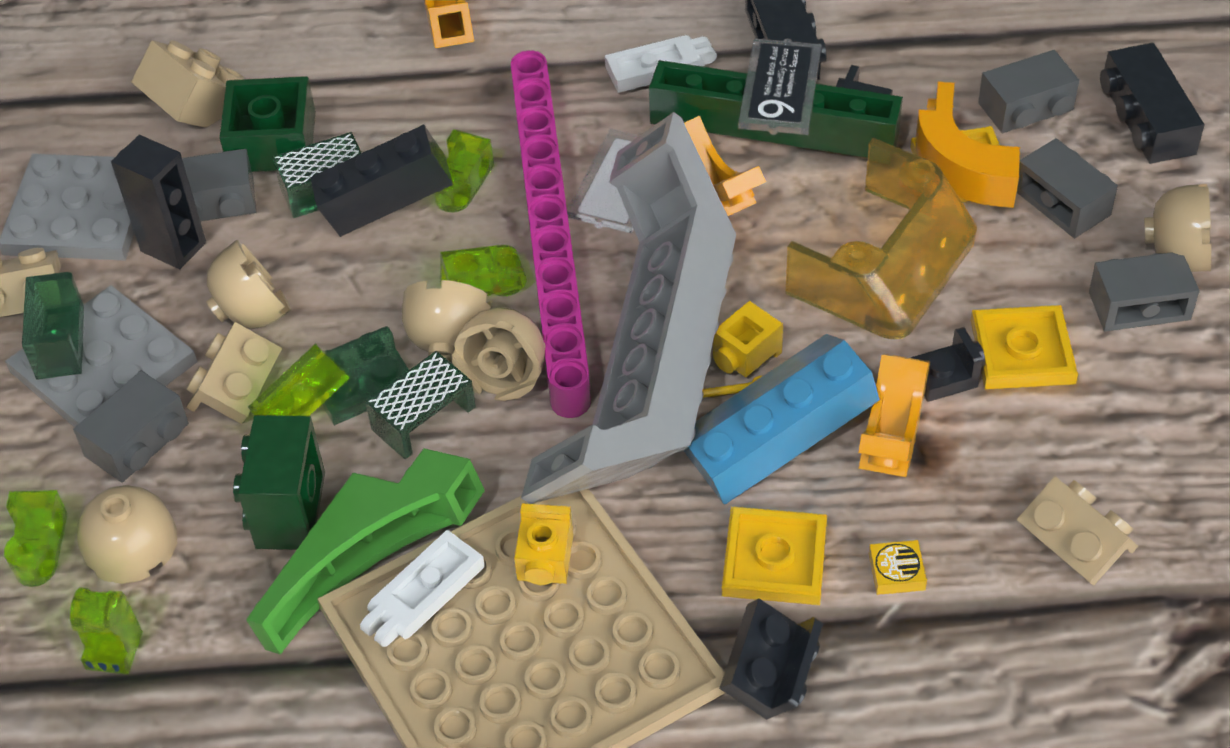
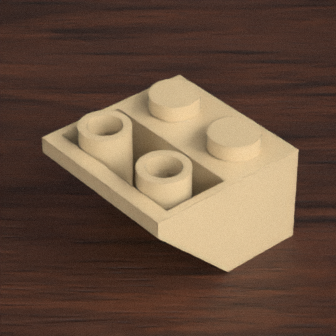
(184, 82)

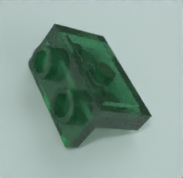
(371, 365)

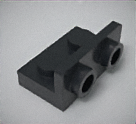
(771, 660)

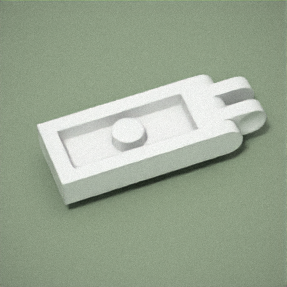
(637, 65)
(421, 589)

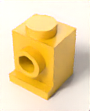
(747, 340)
(544, 544)

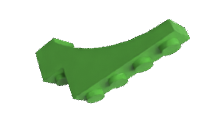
(358, 530)

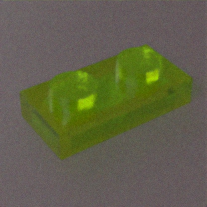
(301, 386)

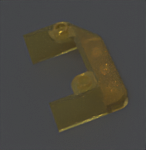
(897, 284)

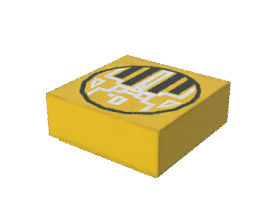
(897, 567)

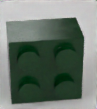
(267, 118)
(280, 481)

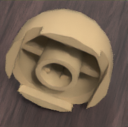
(1182, 225)
(243, 289)
(438, 315)
(500, 353)
(126, 534)

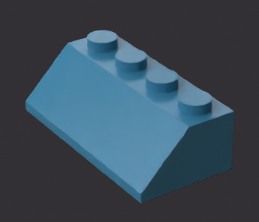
(781, 416)

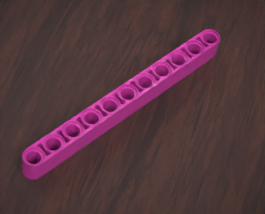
(550, 237)

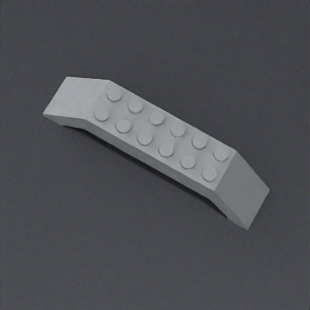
(664, 324)

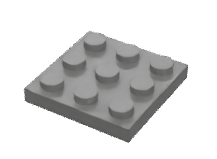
(69, 208)
(116, 346)

